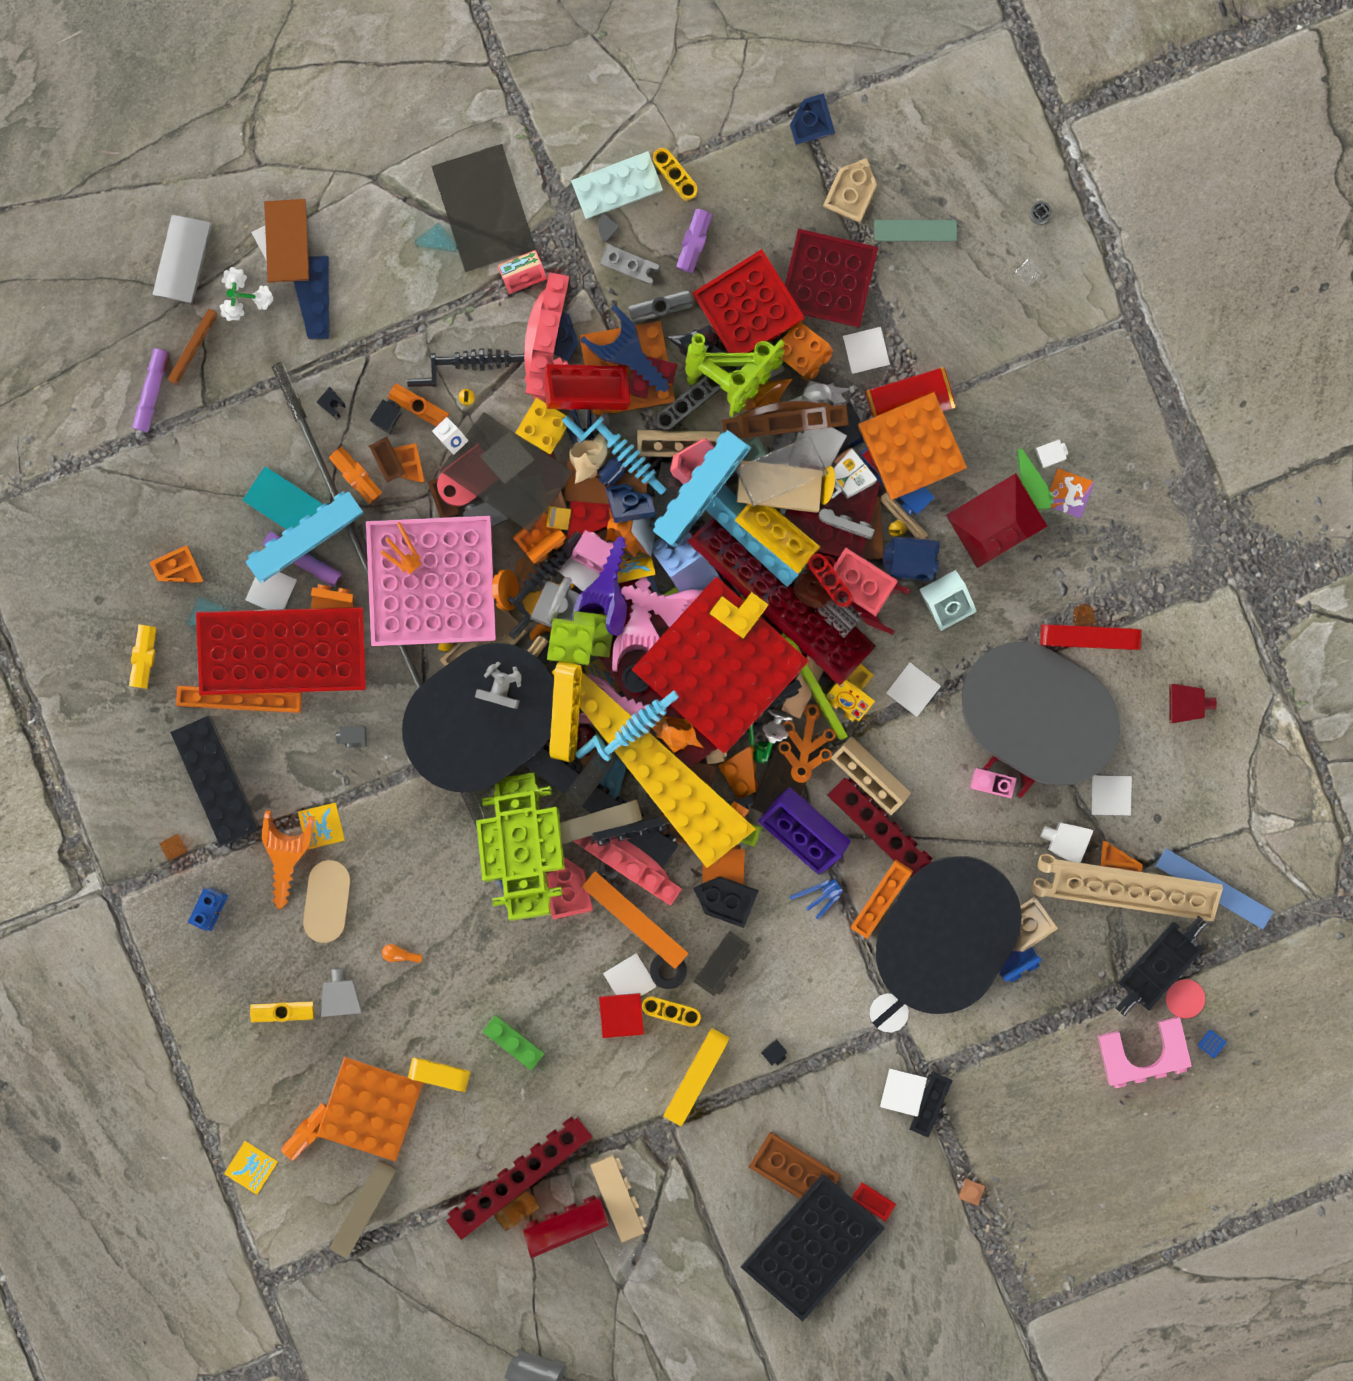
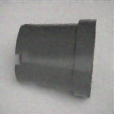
(534, 1368)

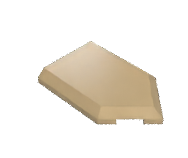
(852, 190)
(1034, 925)

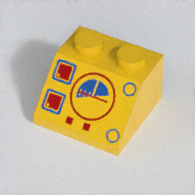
(850, 700)

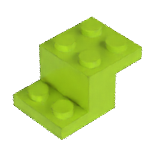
(579, 638)

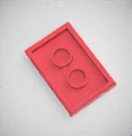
(864, 580)

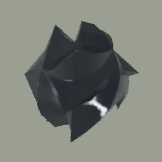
(685, 340)

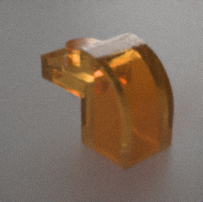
(516, 1210)

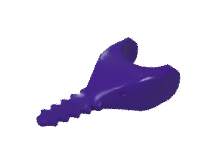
(606, 593)

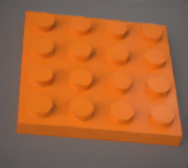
(652, 345)
(912, 446)
(369, 1109)

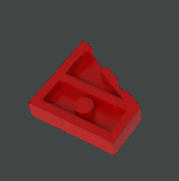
(587, 517)

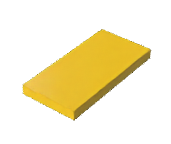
(778, 535)

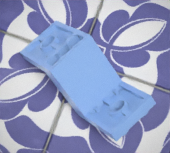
(684, 564)

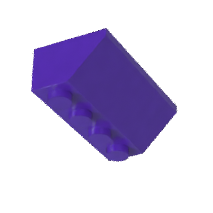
(804, 831)

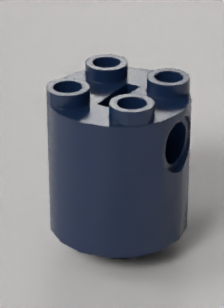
(912, 558)

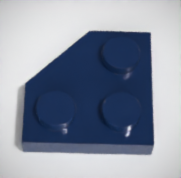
(812, 120)
(566, 338)
(628, 504)

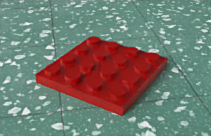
(748, 304)

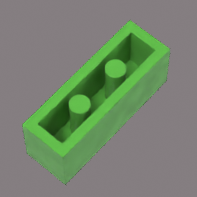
(513, 1042)

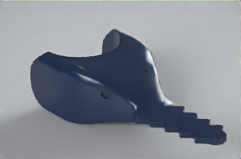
(627, 351)

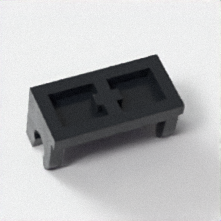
(329, 401)

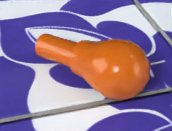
(393, 953)

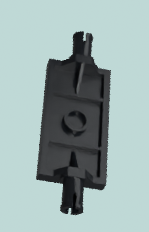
(1161, 965)

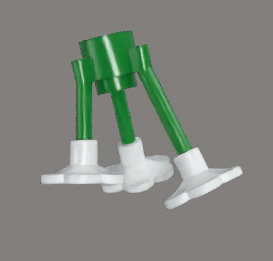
(773, 731)

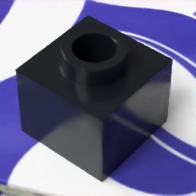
(774, 1053)

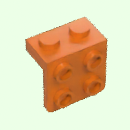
(805, 351)
(539, 540)
(325, 598)
(730, 866)

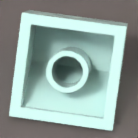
(948, 600)

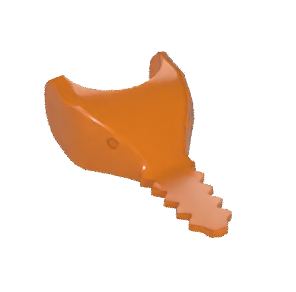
(284, 853)

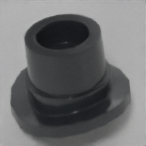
(633, 681)

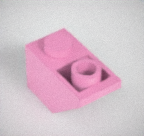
(992, 783)

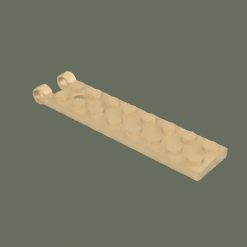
(1128, 889)

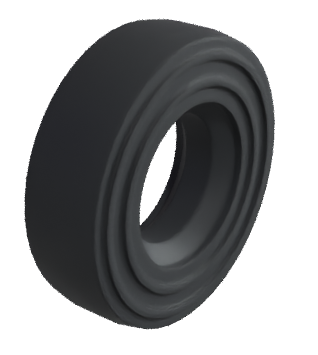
(663, 982)

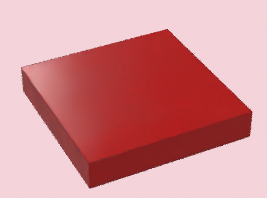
(621, 1015)

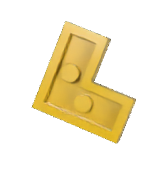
(740, 619)

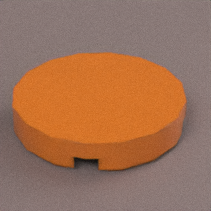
(503, 586)

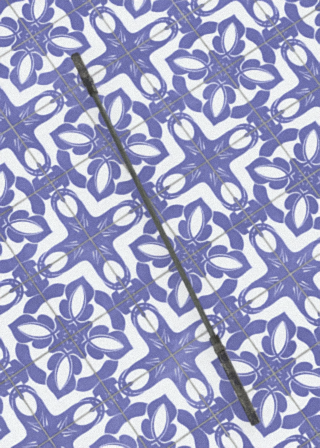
(299, 415)

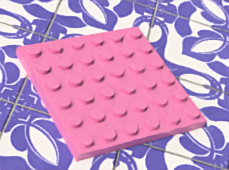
(445, 596)

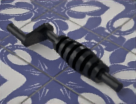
(457, 360)
(530, 586)

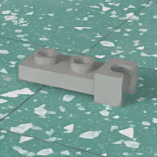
(629, 264)

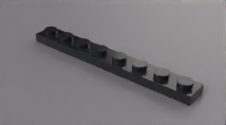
(644, 827)

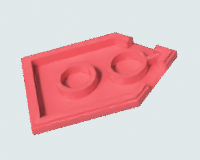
(574, 897)

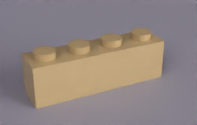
(668, 443)
(871, 775)
(617, 1197)

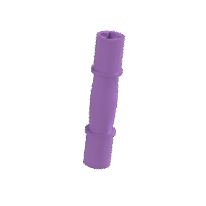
(150, 390)
(309, 563)

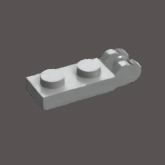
(845, 523)

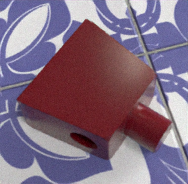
(1188, 703)

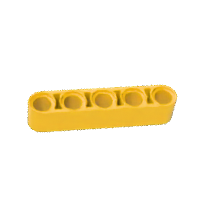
(565, 711)
(696, 1077)

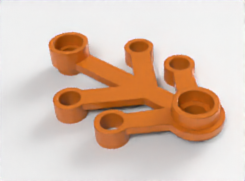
(806, 746)

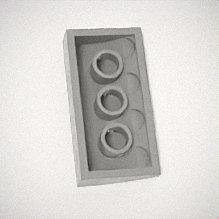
(182, 259)

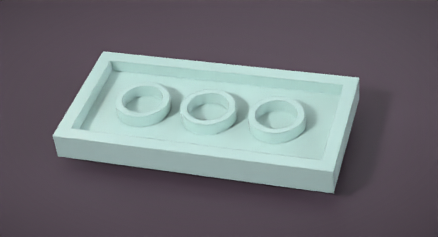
(617, 185)

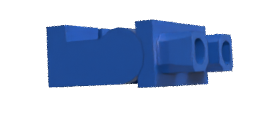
(204, 912)

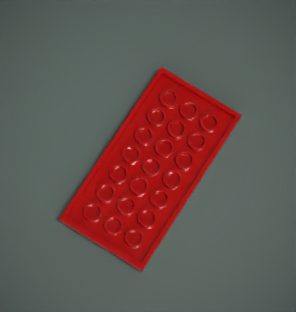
(280, 650)

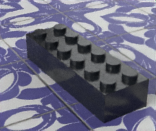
(215, 780)

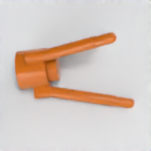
(409, 562)

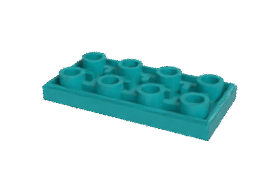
(280, 499)

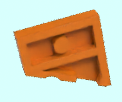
(410, 461)
(177, 567)
(1115, 858)

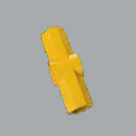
(143, 656)
(295, 1010)

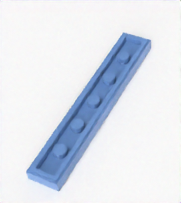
(1230, 897)

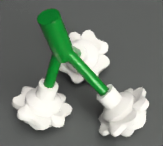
(231, 308)

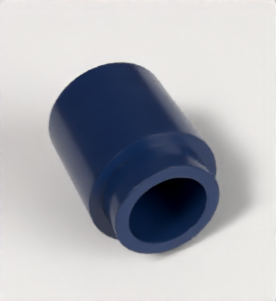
(611, 472)

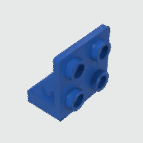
(1019, 962)

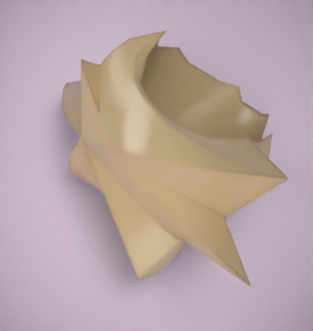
(589, 457)

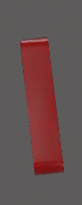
(1090, 637)

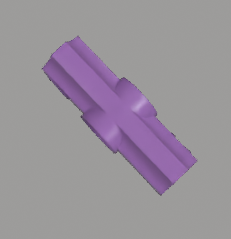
(694, 241)

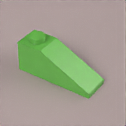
(1033, 482)

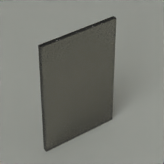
(483, 207)
(507, 472)

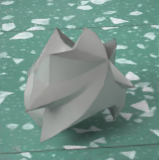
(823, 393)

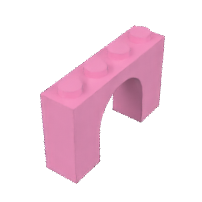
(1173, 1055)

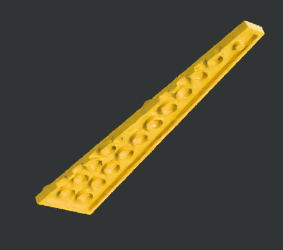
(686, 800)

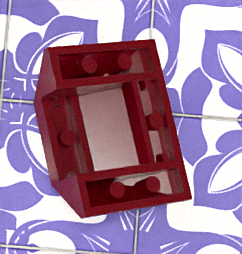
(996, 520)

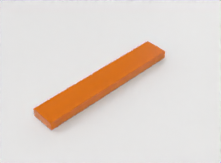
(276, 702)
(635, 920)

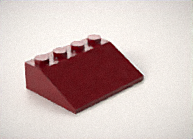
(565, 1226)

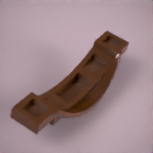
(786, 418)

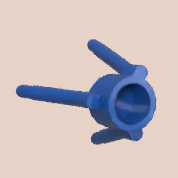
(830, 890)

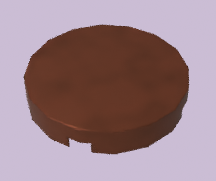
(810, 590)

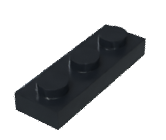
(931, 1104)

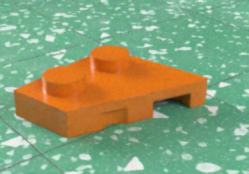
(741, 773)

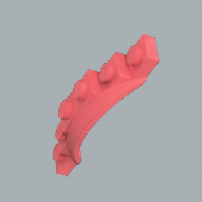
(543, 332)
(635, 866)

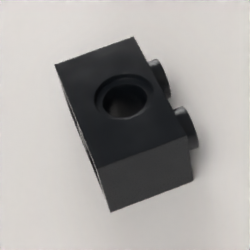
(386, 415)

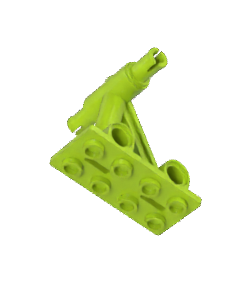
(741, 383)

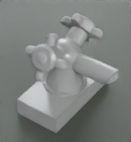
(500, 687)

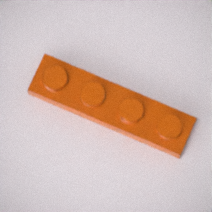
(881, 899)

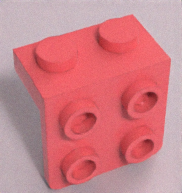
(688, 459)

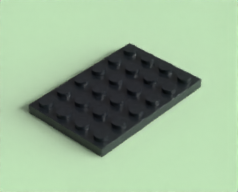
(812, 1247)

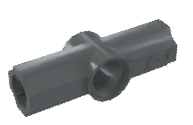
(674, 303)

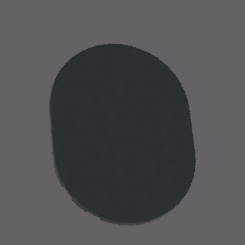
(472, 741)
(948, 934)

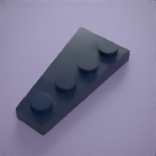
(314, 298)

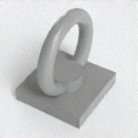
(555, 602)

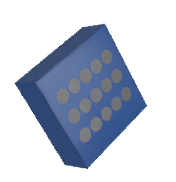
(1211, 1043)

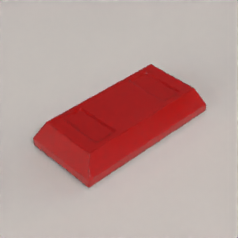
(873, 1201)

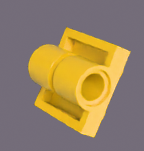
(542, 426)

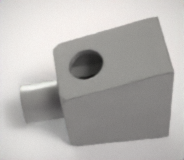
(340, 996)

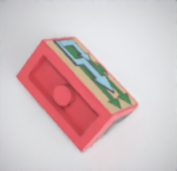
(522, 272)

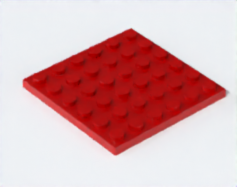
(716, 672)

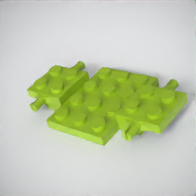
(521, 846)

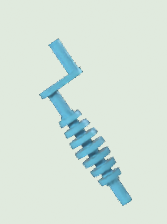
(649, 477)
(635, 727)

